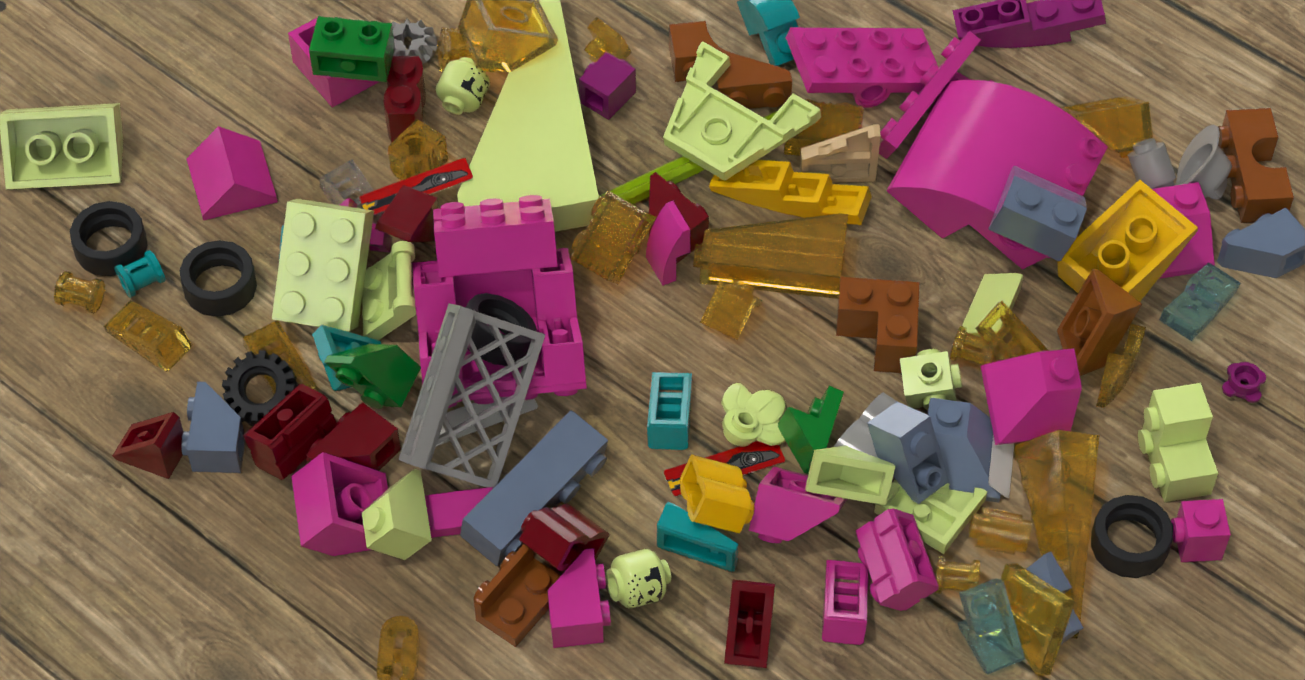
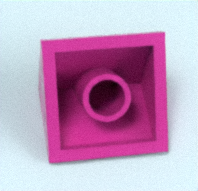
(230, 174)

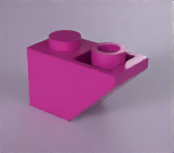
(576, 606)

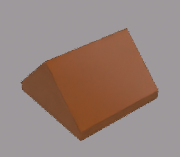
(1097, 321)

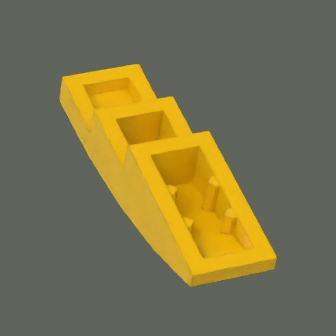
(800, 194)

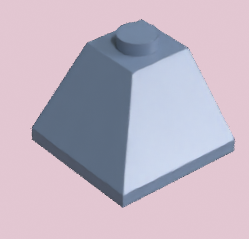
(964, 444)

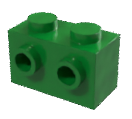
(352, 49)

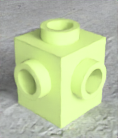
(929, 377)

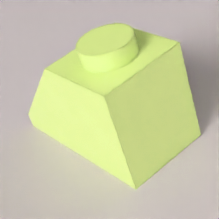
(398, 519)

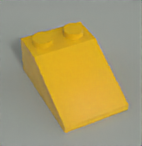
(1129, 242)

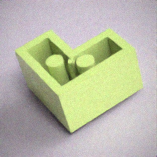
(1177, 442)

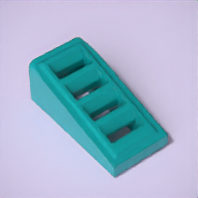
(669, 411)
(695, 540)

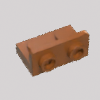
(515, 596)

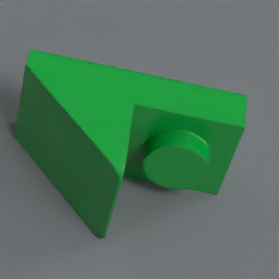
(812, 429)

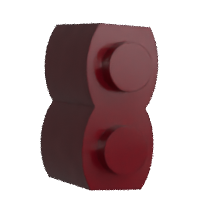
(404, 94)
(561, 535)

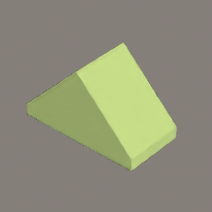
(850, 475)

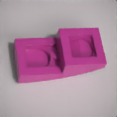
(666, 242)

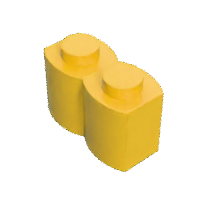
(716, 494)

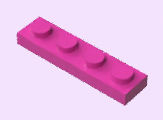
(934, 80)

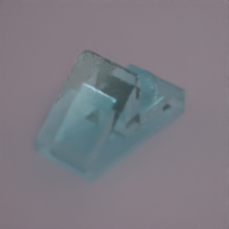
(990, 626)

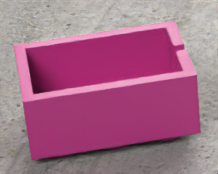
(494, 236)

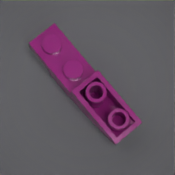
(1027, 24)

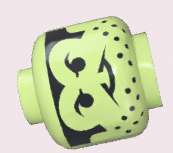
(462, 86)
(638, 578)

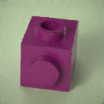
(607, 85)

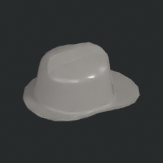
(1205, 164)

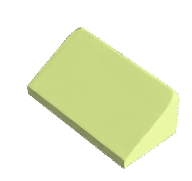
(992, 290)

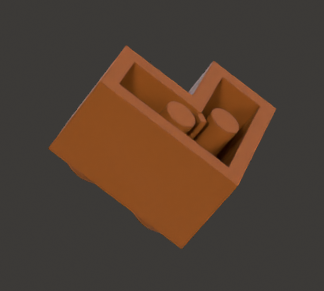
(882, 312)

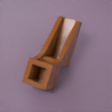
(744, 81)

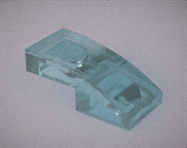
(1200, 301)

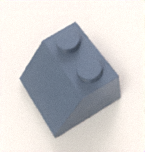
(1038, 214)

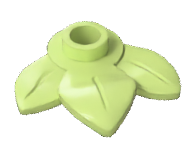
(752, 416)

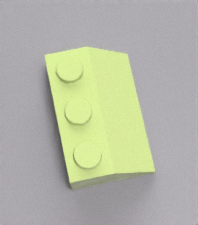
(62, 146)

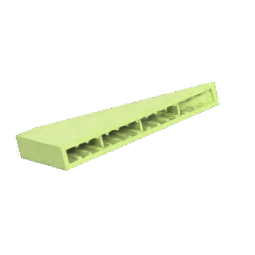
(538, 138)

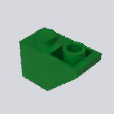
(377, 372)

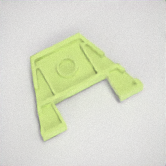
(722, 132)

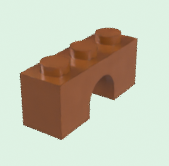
(1246, 140)

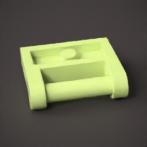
(388, 292)

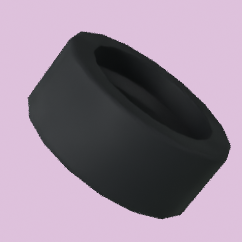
(102, 216)
(212, 255)
(505, 310)
(1135, 509)

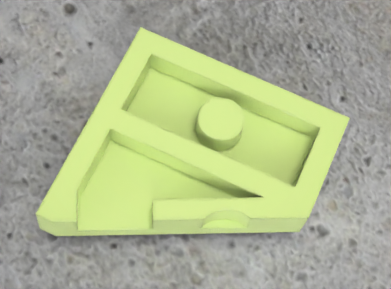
(940, 515)

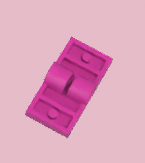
(861, 61)

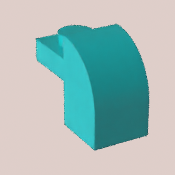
(772, 22)

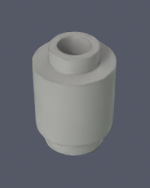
(1152, 164)

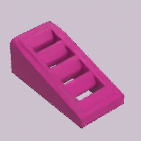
(845, 625)

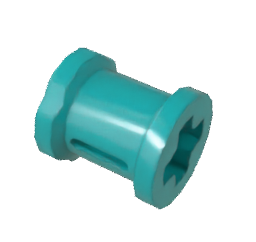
(140, 273)

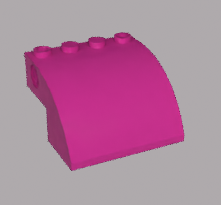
(971, 145)
(541, 292)

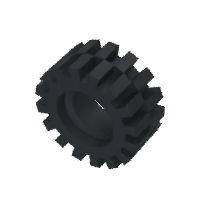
(247, 369)

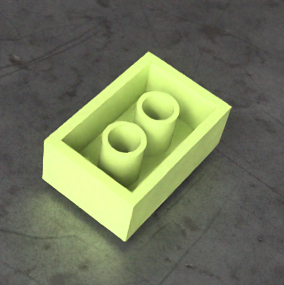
(322, 264)

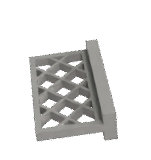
(439, 386)

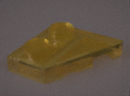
(1039, 615)

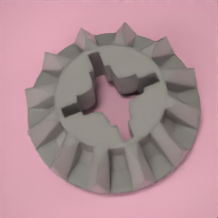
(423, 40)

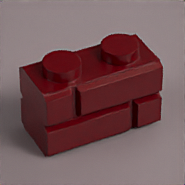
(289, 430)

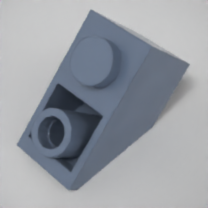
(1267, 247)
(214, 434)
(910, 443)

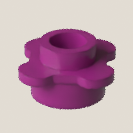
(1246, 373)

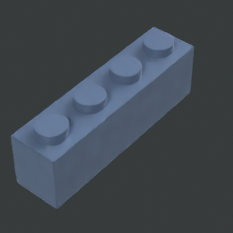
(537, 482)

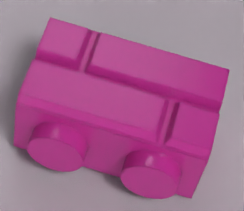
(896, 560)

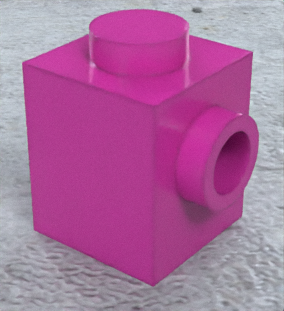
(1201, 530)

